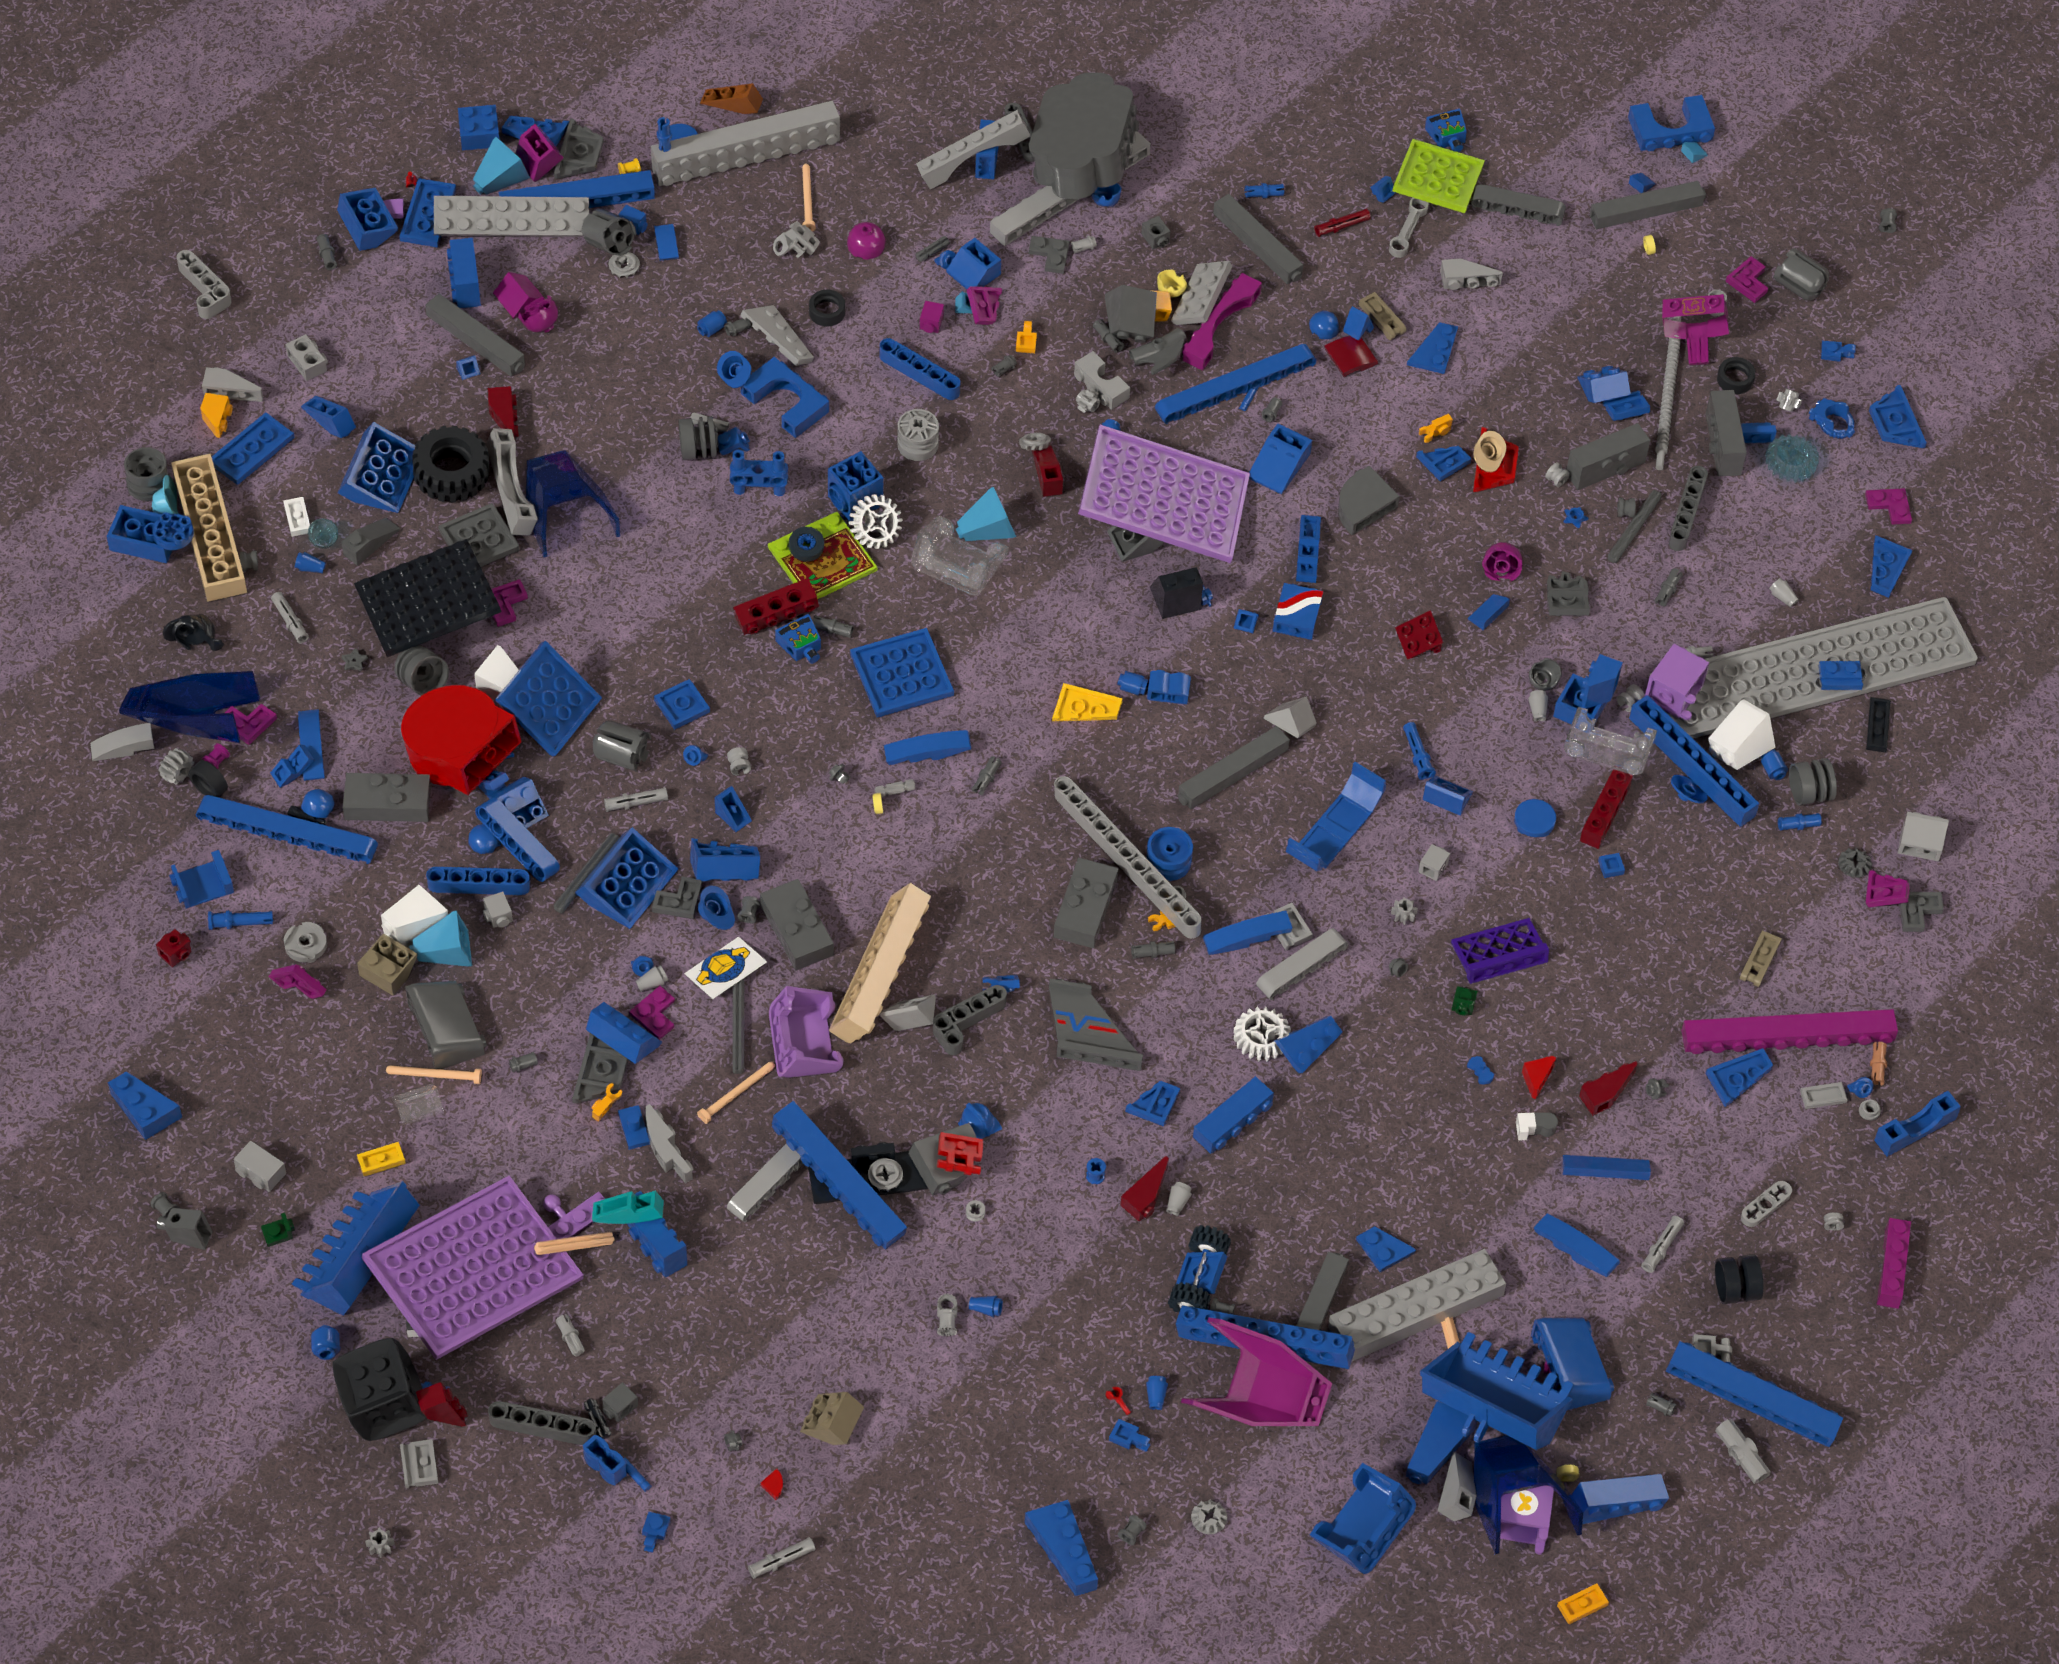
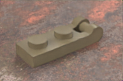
(1382, 316)
(1760, 958)

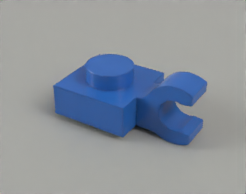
(1833, 351)
(1009, 982)
(1127, 1434)
(654, 1528)

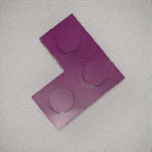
(1745, 279)
(1892, 499)
(506, 596)
(254, 724)
(297, 977)
(650, 1010)

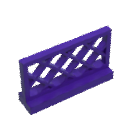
(1506, 961)

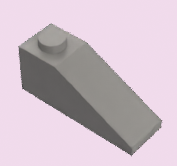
(226, 383)

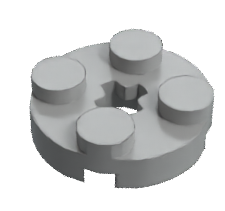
(309, 952)

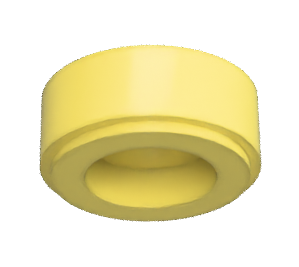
(1649, 244)
(877, 801)
(1567, 1472)

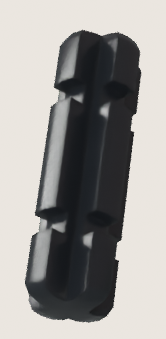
(298, 813)
(597, 1417)

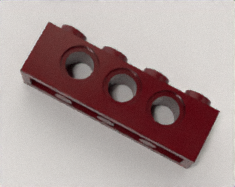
(781, 598)
(1606, 808)

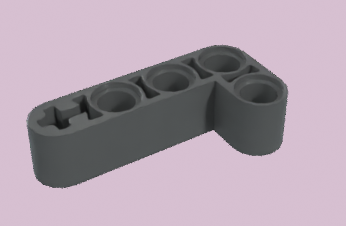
(990, 1000)

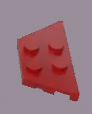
(1503, 475)

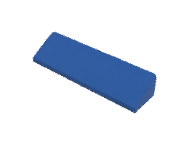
(1606, 1167)

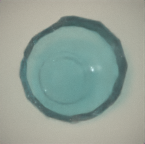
(320, 530)

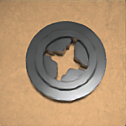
(1847, 865)

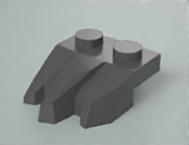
(1567, 595)

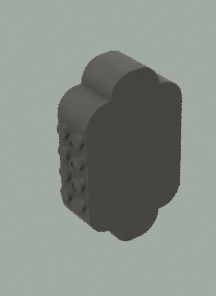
(1083, 135)

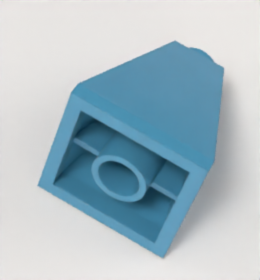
(499, 169)
(985, 520)
(444, 942)

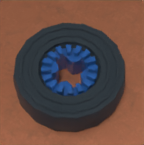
(807, 535)

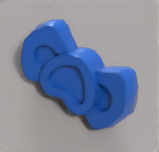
(1480, 1070)

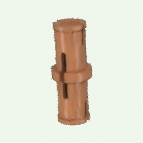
(1878, 1063)

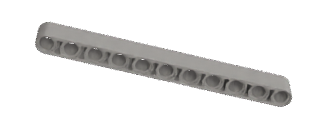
(1135, 865)

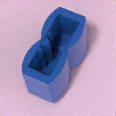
(1168, 687)
(603, 1459)

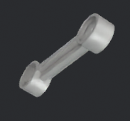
(1408, 228)

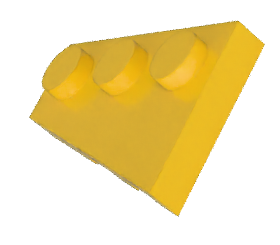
(1085, 705)

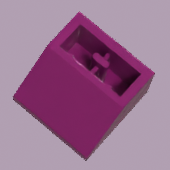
(537, 152)

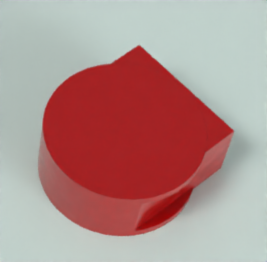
(457, 736)

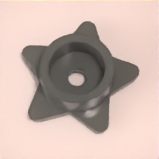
(357, 665)

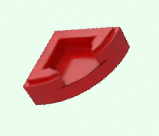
(773, 1484)

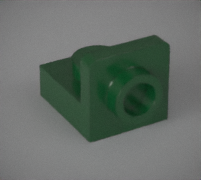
(1464, 1001)
(278, 1231)

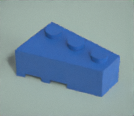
(724, 862)
(143, 1105)

